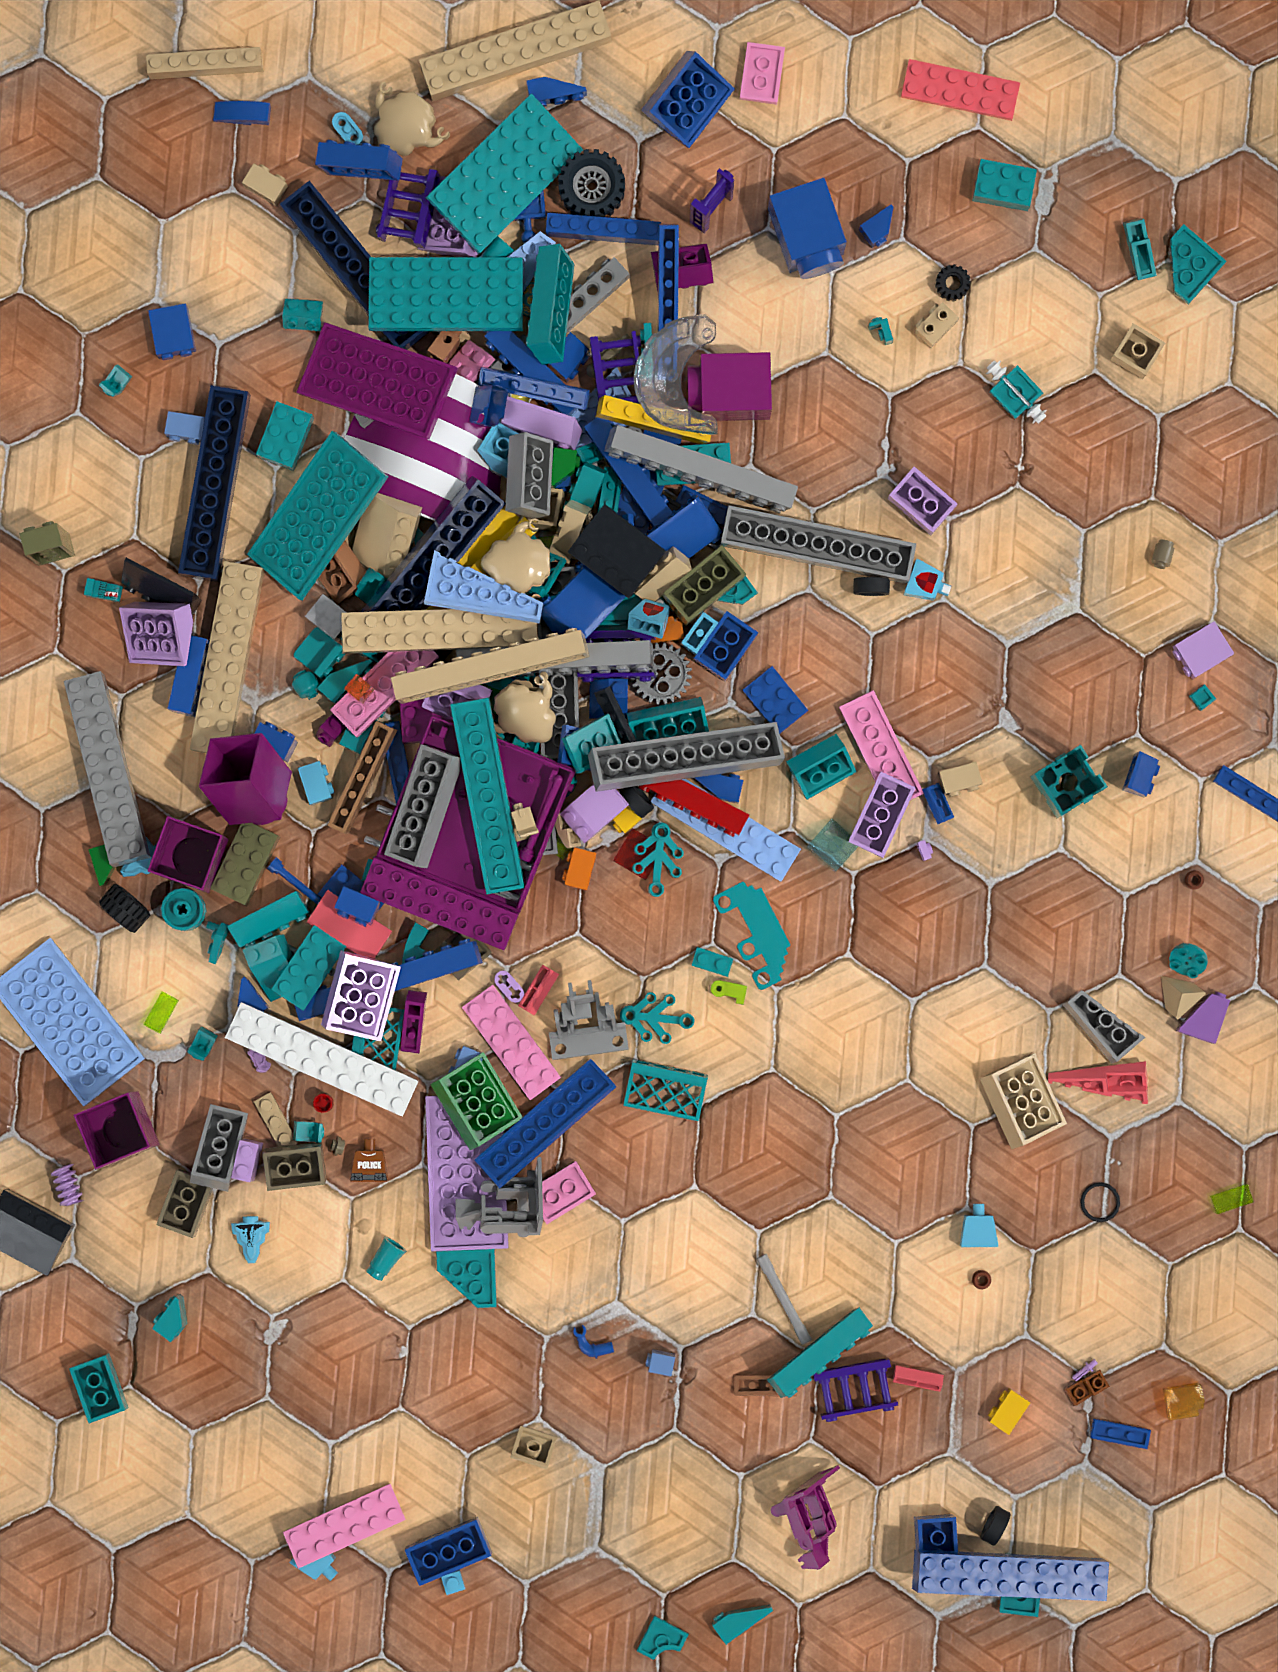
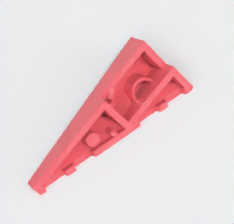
(1122, 1080)

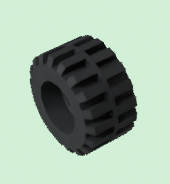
(124, 908)

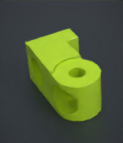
(723, 988)

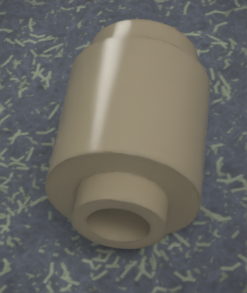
(1163, 554)

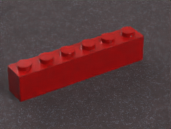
(700, 805)

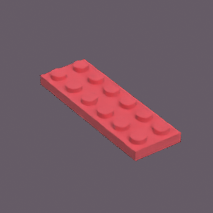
(960, 89)

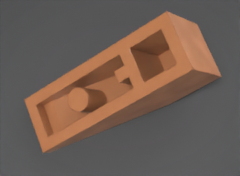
(754, 1386)

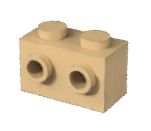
(936, 325)

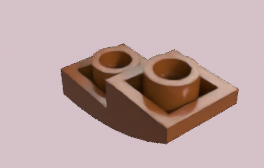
(1086, 1387)

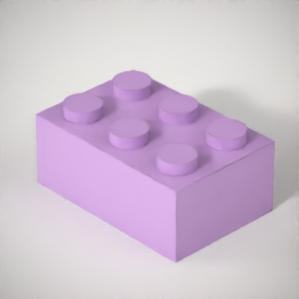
(922, 501)

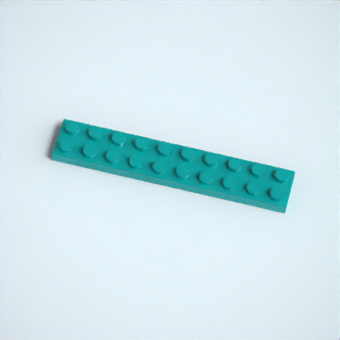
(487, 795)

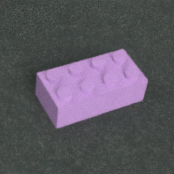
(881, 814)

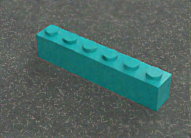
(819, 1353)

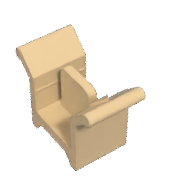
(523, 822)

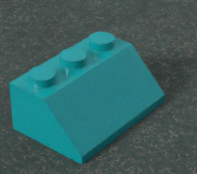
(821, 766)

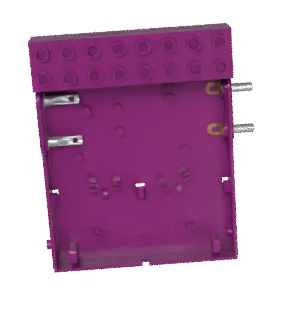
(453, 884)

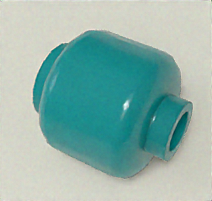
(305, 684)

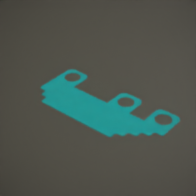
(764, 926)

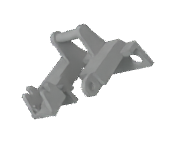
(586, 1040)
(493, 1220)

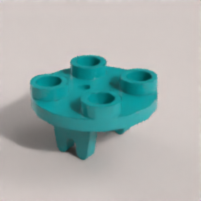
(1181, 954)

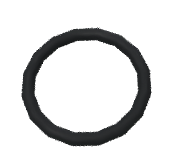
(1083, 1203)

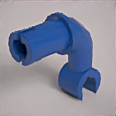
(591, 1349)

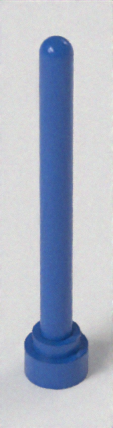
(277, 867)

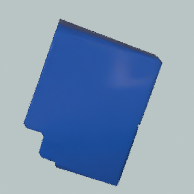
(491, 398)

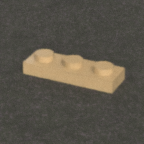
(275, 1120)

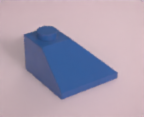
(620, 691)

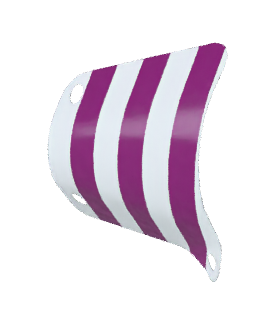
(433, 469)

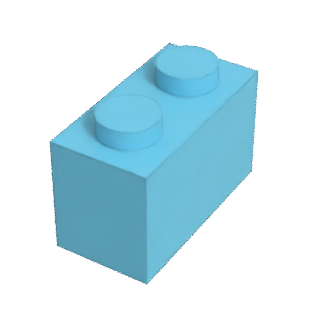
(699, 633)
(316, 783)

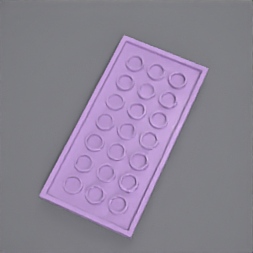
(455, 1176)

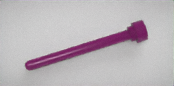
(527, 852)

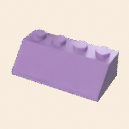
(542, 422)

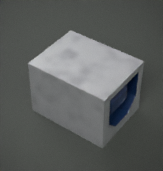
(327, 617)

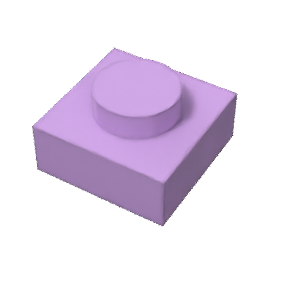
(925, 850)

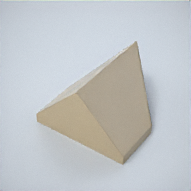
(1180, 995)

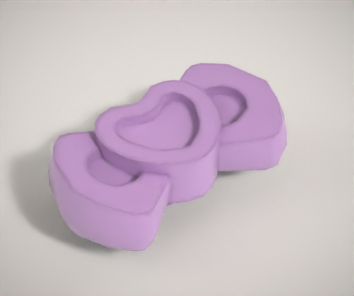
(259, 1061)

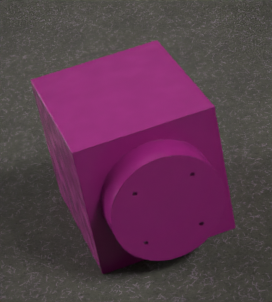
(731, 386)
(245, 779)
(190, 856)
(124, 1128)

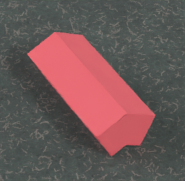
(538, 990)
(918, 1378)

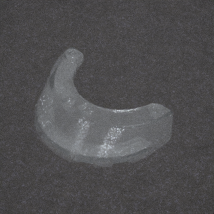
(661, 369)

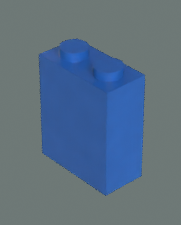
(172, 331)

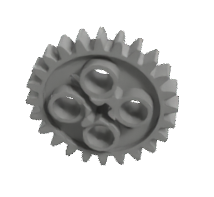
(675, 684)

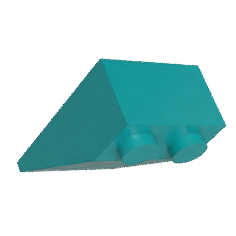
(268, 961)

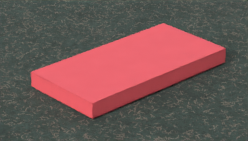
(357, 938)

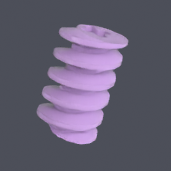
(66, 1185)

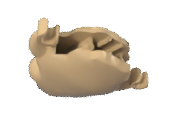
(405, 122)
(518, 560)
(526, 710)

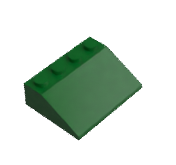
(476, 1101)

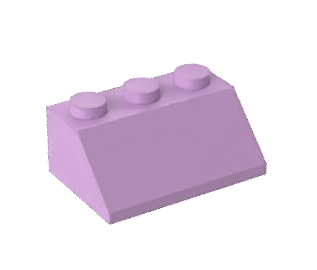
(441, 703)

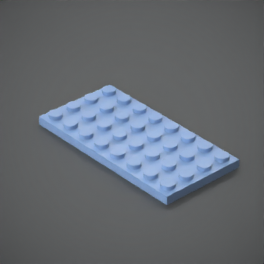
(68, 1022)

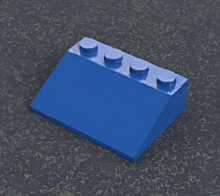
(688, 98)

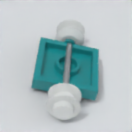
(1016, 392)

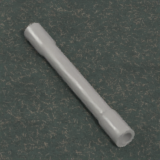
(769, 1271)

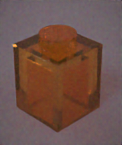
(359, 688)

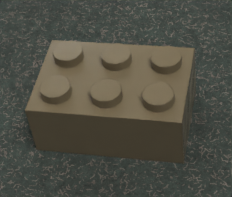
(294, 1166)
(184, 1205)

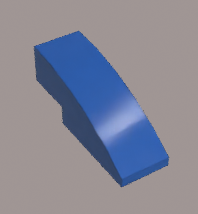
(242, 112)

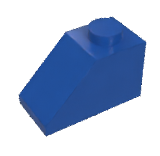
(877, 228)
(250, 996)

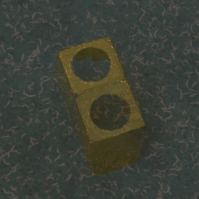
(1183, 1401)

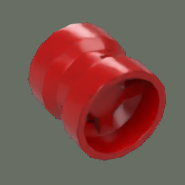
(323, 1105)

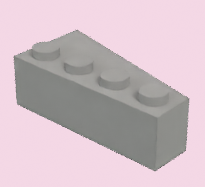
(1103, 1027)

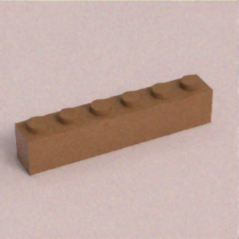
(362, 777)

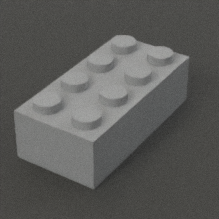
(529, 475)
(218, 1147)

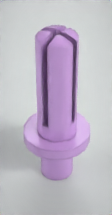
(1089, 1366)

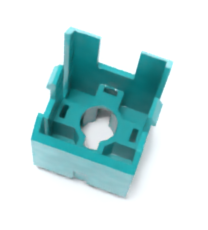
(1085, 787)

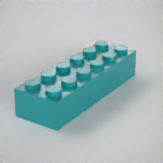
(550, 304)

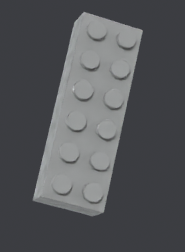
(423, 806)

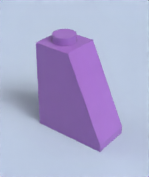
(1206, 1018)

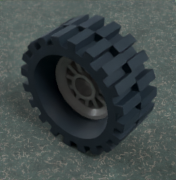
(589, 164)

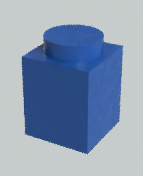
(808, 229)

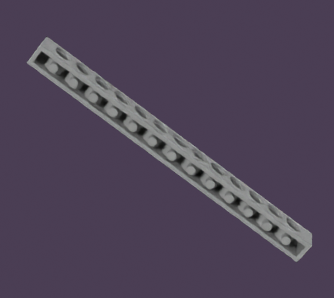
(576, 315)

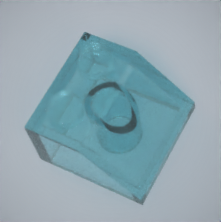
(832, 845)

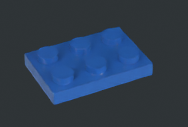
(775, 699)
(345, 878)

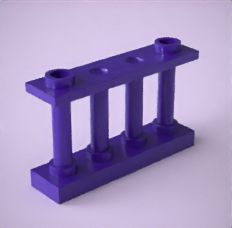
(701, 210)
(423, 216)
(601, 365)
(622, 635)
(861, 1370)

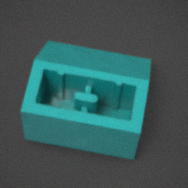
(173, 1320)

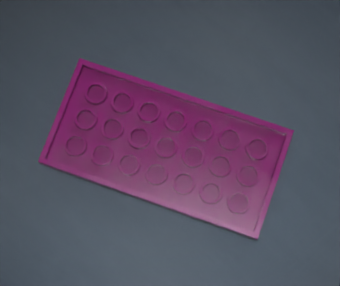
(377, 380)

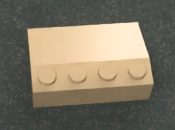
(386, 533)
(1023, 1101)

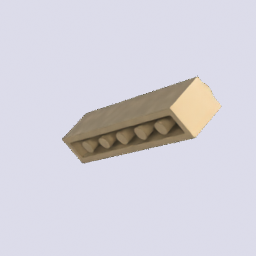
(204, 63)

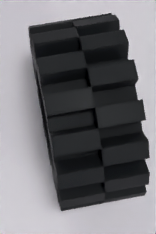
(960, 274)

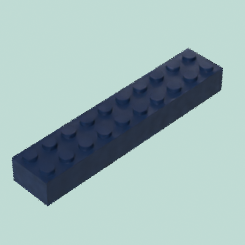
(338, 250)
(214, 483)
(449, 535)

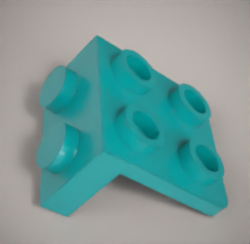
(319, 653)

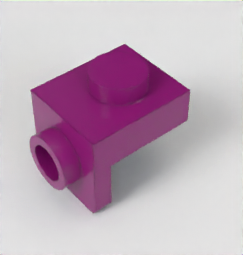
(330, 730)

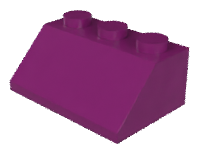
(693, 268)

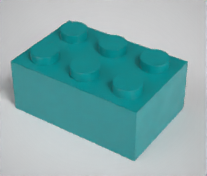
(1004, 185)
(285, 436)
(98, 1388)

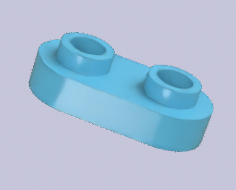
(348, 129)

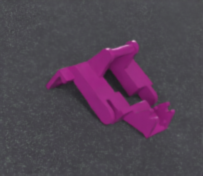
(823, 1519)

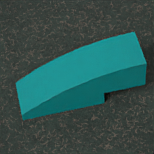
(1140, 248)
(414, 942)

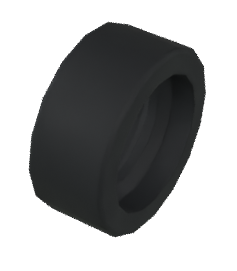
(871, 586)
(637, 800)
(995, 1525)

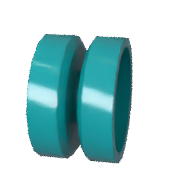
(173, 905)

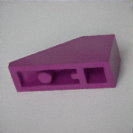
(413, 1021)

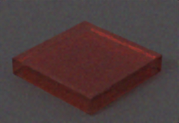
(627, 857)

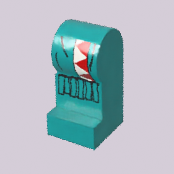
(102, 590)

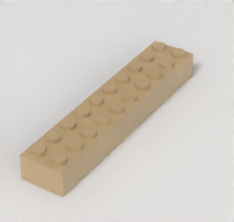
(515, 50)
(429, 631)
(227, 654)
(490, 666)

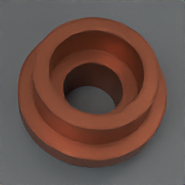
(1200, 879)
(985, 1284)

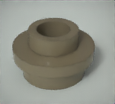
(337, 1146)

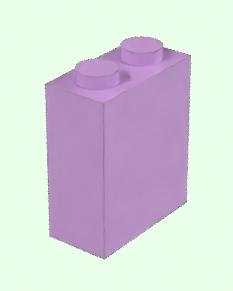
(1202, 650)
(247, 1160)

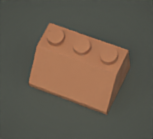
(342, 574)

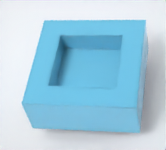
(453, 1582)

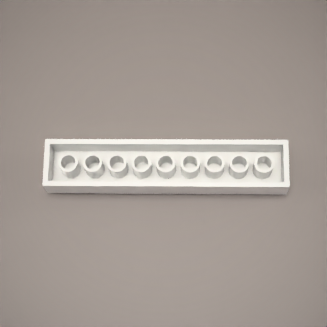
(321, 1059)

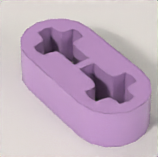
(505, 989)

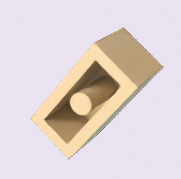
(265, 184)
(960, 778)

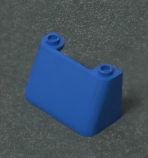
(687, 528)
(580, 603)

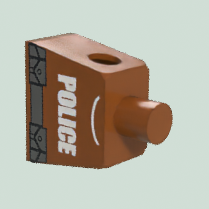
(369, 1164)

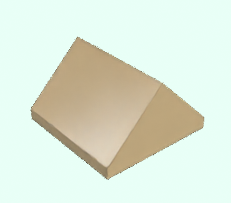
(533, 1447)

